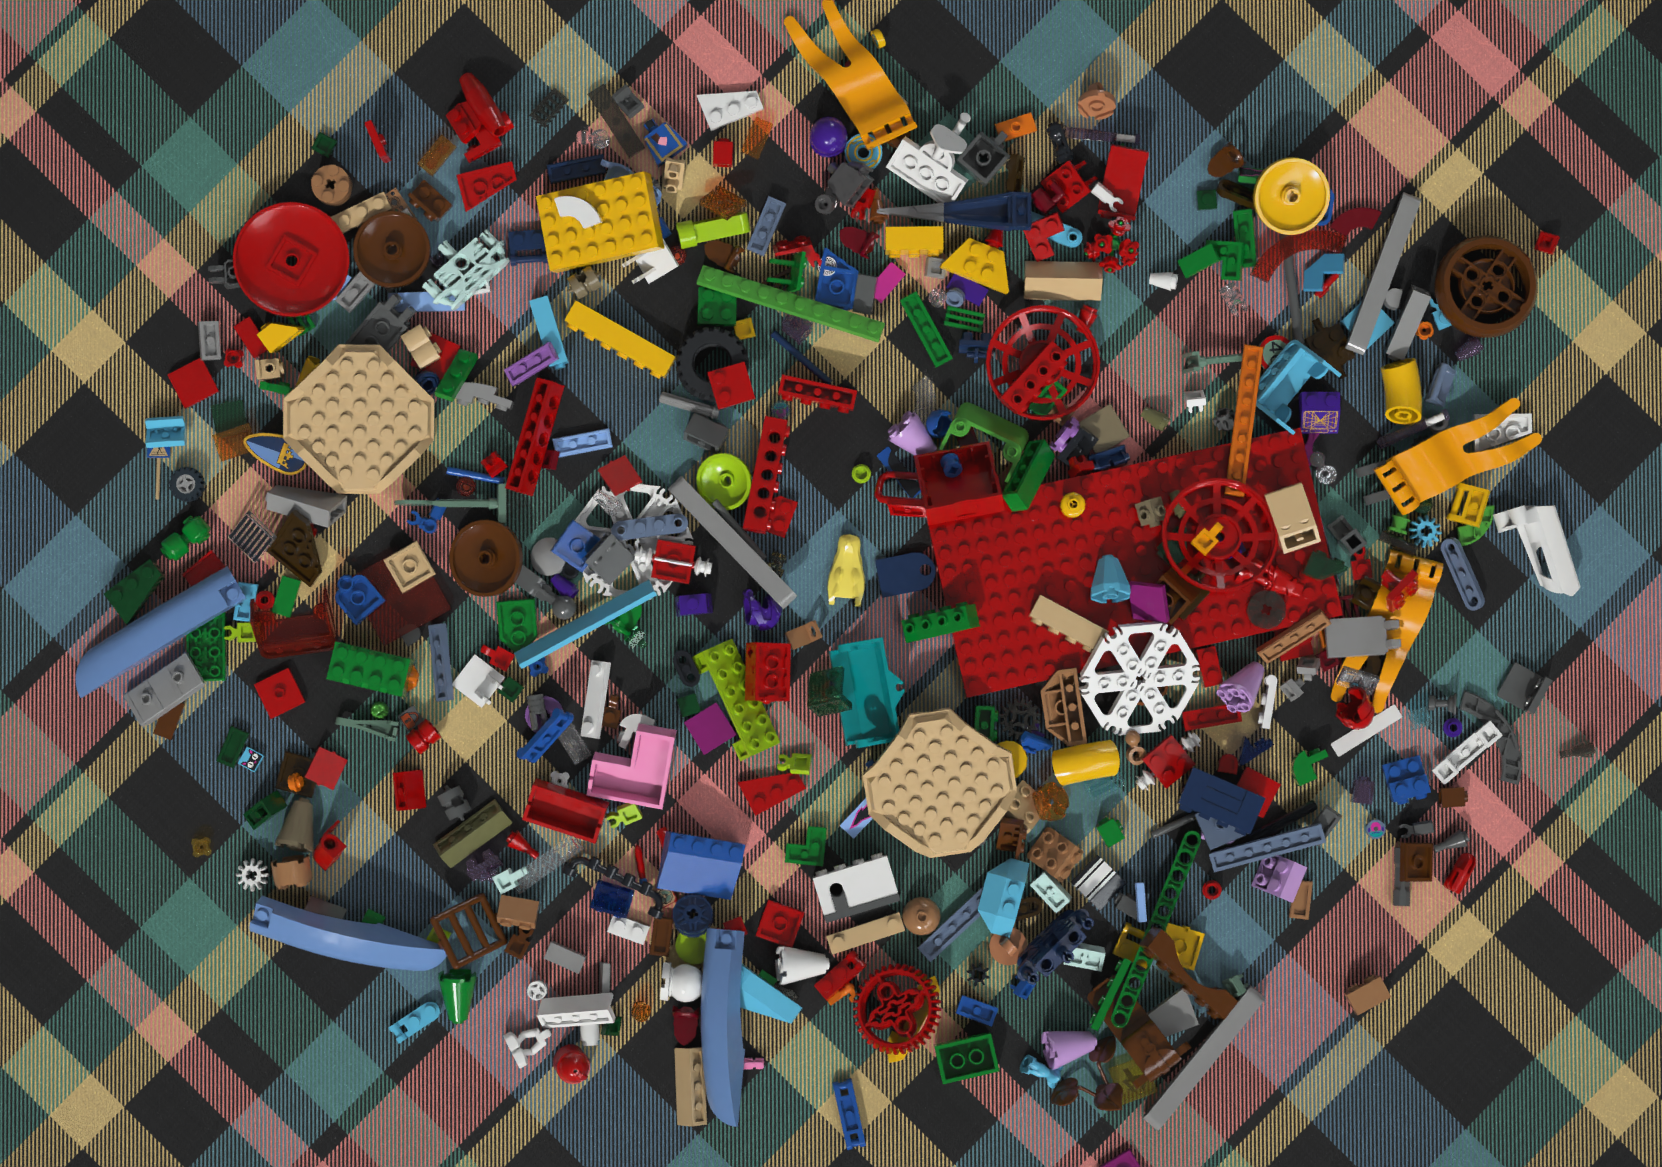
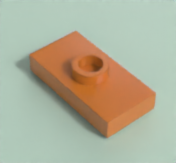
(1017, 126)

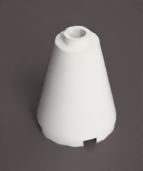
(799, 964)

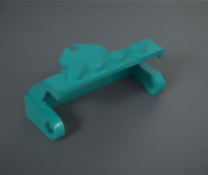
(870, 690)

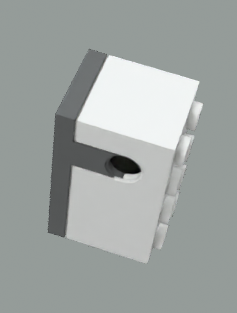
(864, 886)

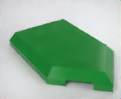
(517, 622)

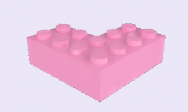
(638, 779)

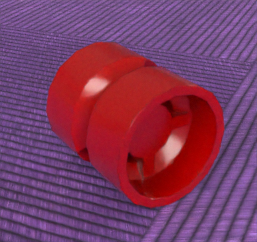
(423, 736)

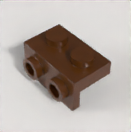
(1011, 835)

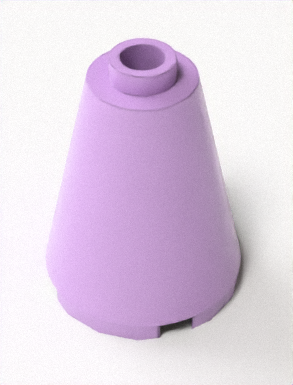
(1066, 1046)

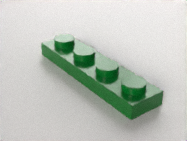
(926, 329)
(1106, 1001)

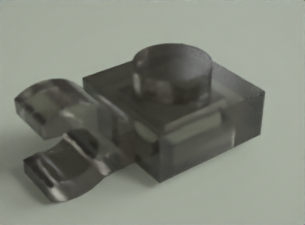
(777, 562)

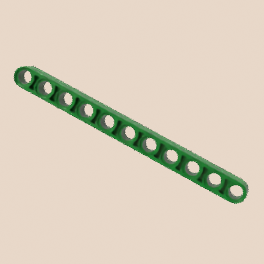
(1162, 921)

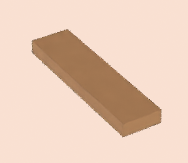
(1293, 636)

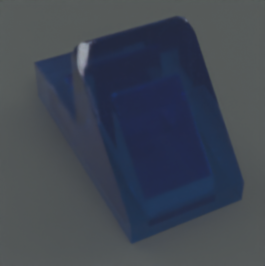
(1247, 752)

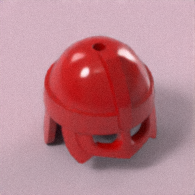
(1357, 713)
(567, 1060)

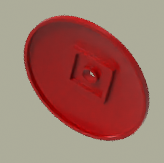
(285, 232)

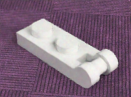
(1267, 701)

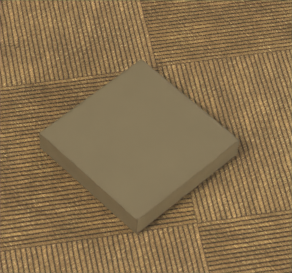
(1106, 427)

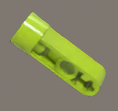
(710, 229)

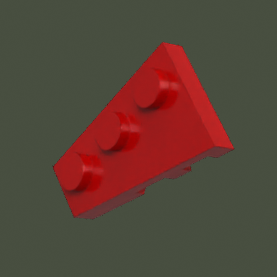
(484, 182)
(770, 790)

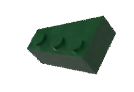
(134, 590)

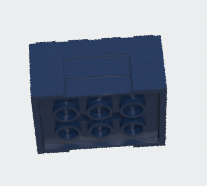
(1221, 801)

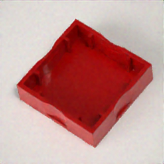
(963, 496)

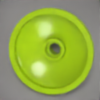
(713, 484)

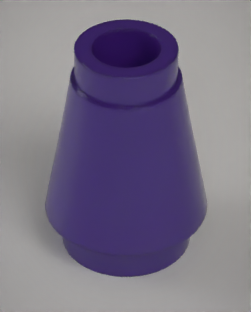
(564, 586)

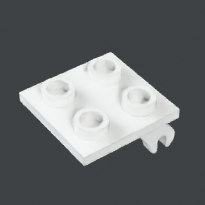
(654, 264)
(478, 681)

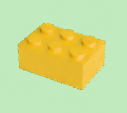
(914, 241)

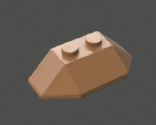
(1064, 708)

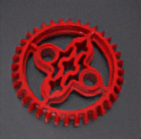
(905, 1010)

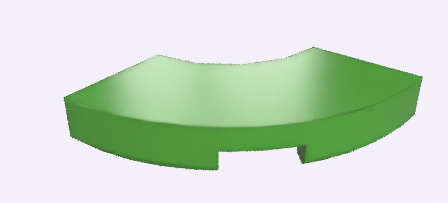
(1469, 534)

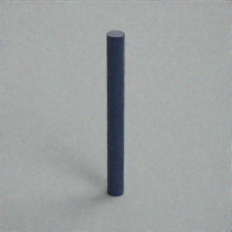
(801, 358)

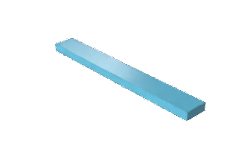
(585, 624)

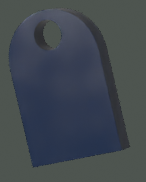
(903, 575)

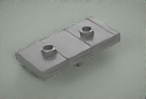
(164, 690)

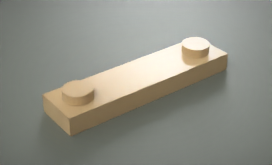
(865, 933)

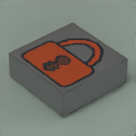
(410, 718)

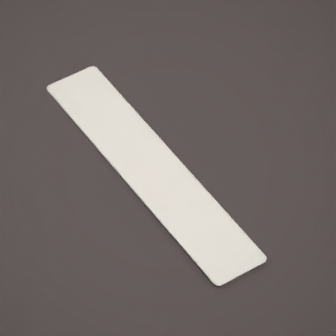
(1356, 737)

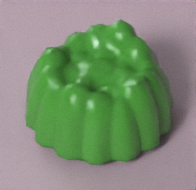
(379, 710)

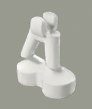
(514, 1044)

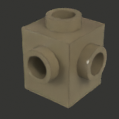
(1151, 512)

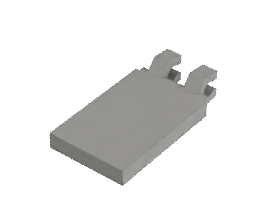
(1360, 637)

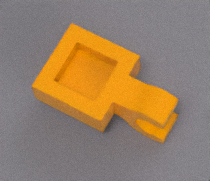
(1206, 539)

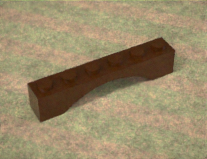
(1162, 949)

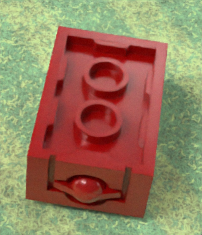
(767, 672)

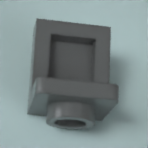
(627, 101)

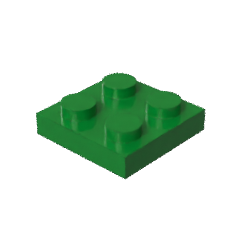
(716, 308)

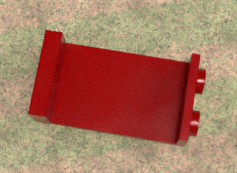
(1124, 179)

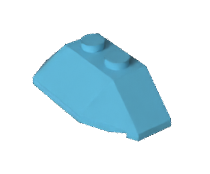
(1003, 896)

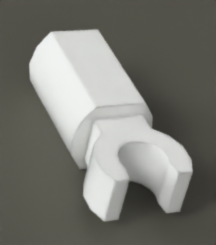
(1105, 195)

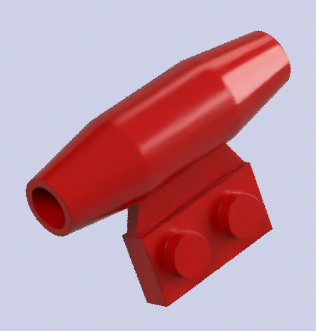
(476, 111)

